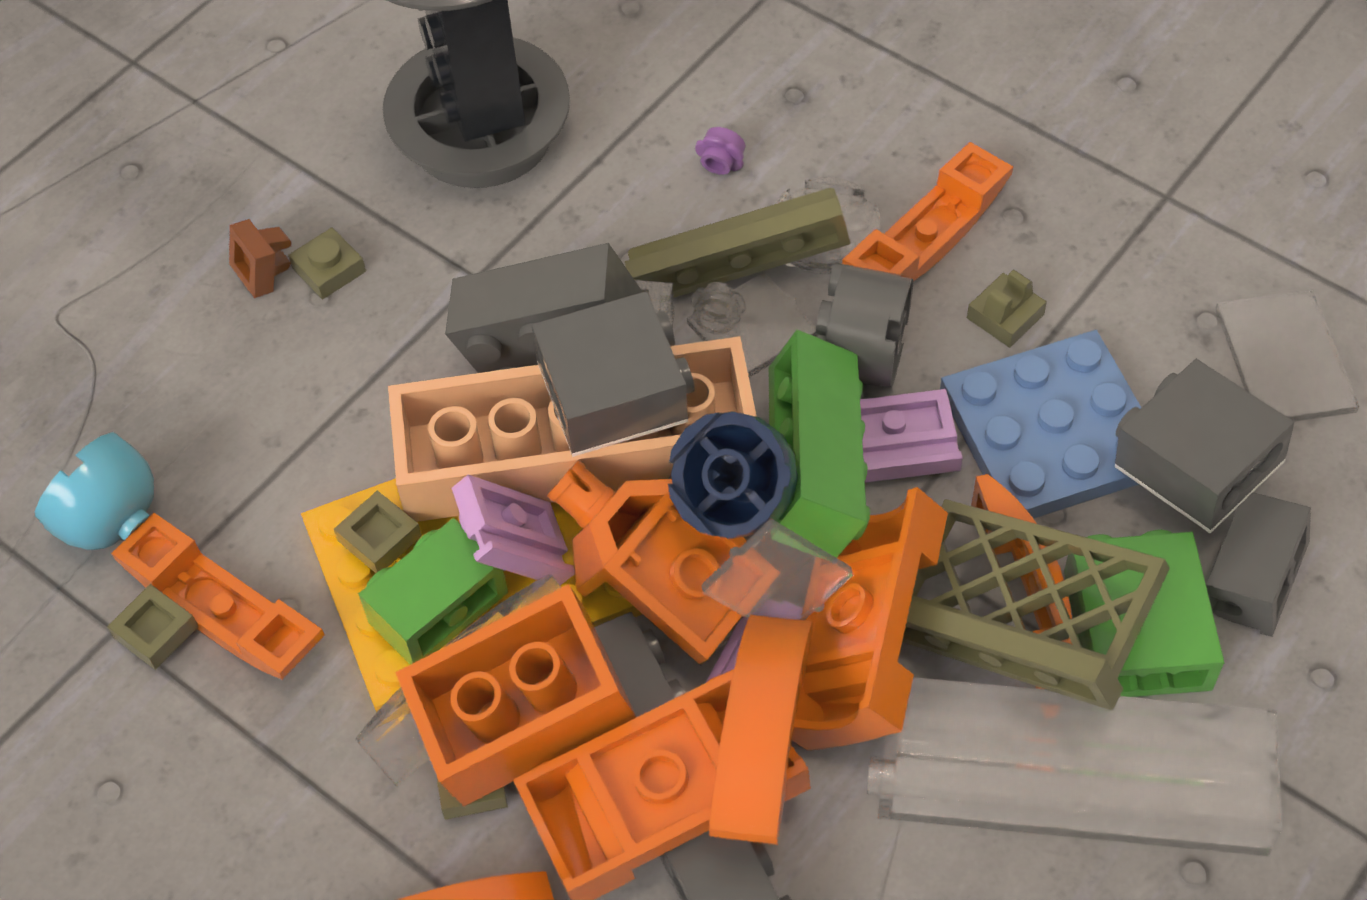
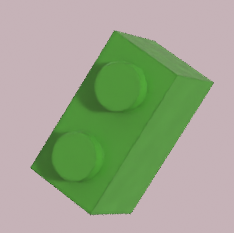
(431, 593)

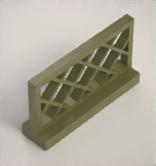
(1013, 650)

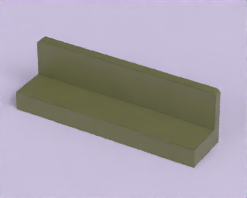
(743, 243)

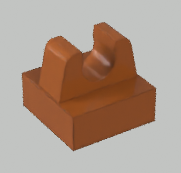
(257, 255)

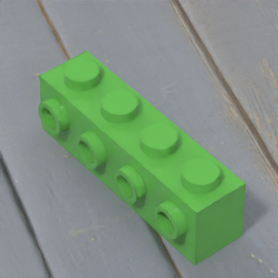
(819, 413)

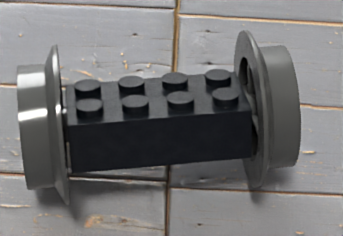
(476, 98)

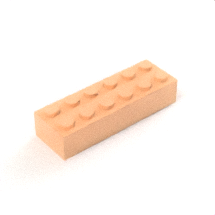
(510, 435)

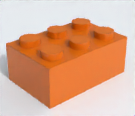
(514, 695)

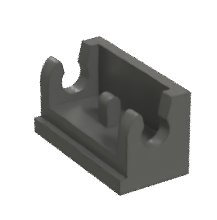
(1259, 561)

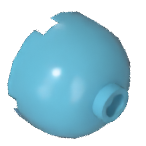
(101, 498)

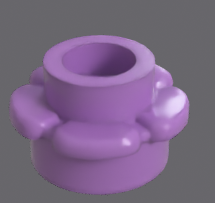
(721, 150)

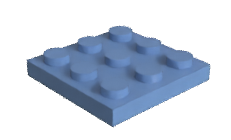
(1046, 421)

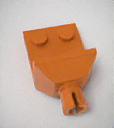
(648, 556)

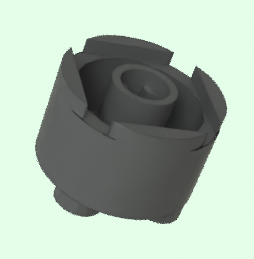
(867, 319)

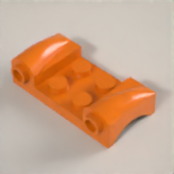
(853, 672)
(634, 791)

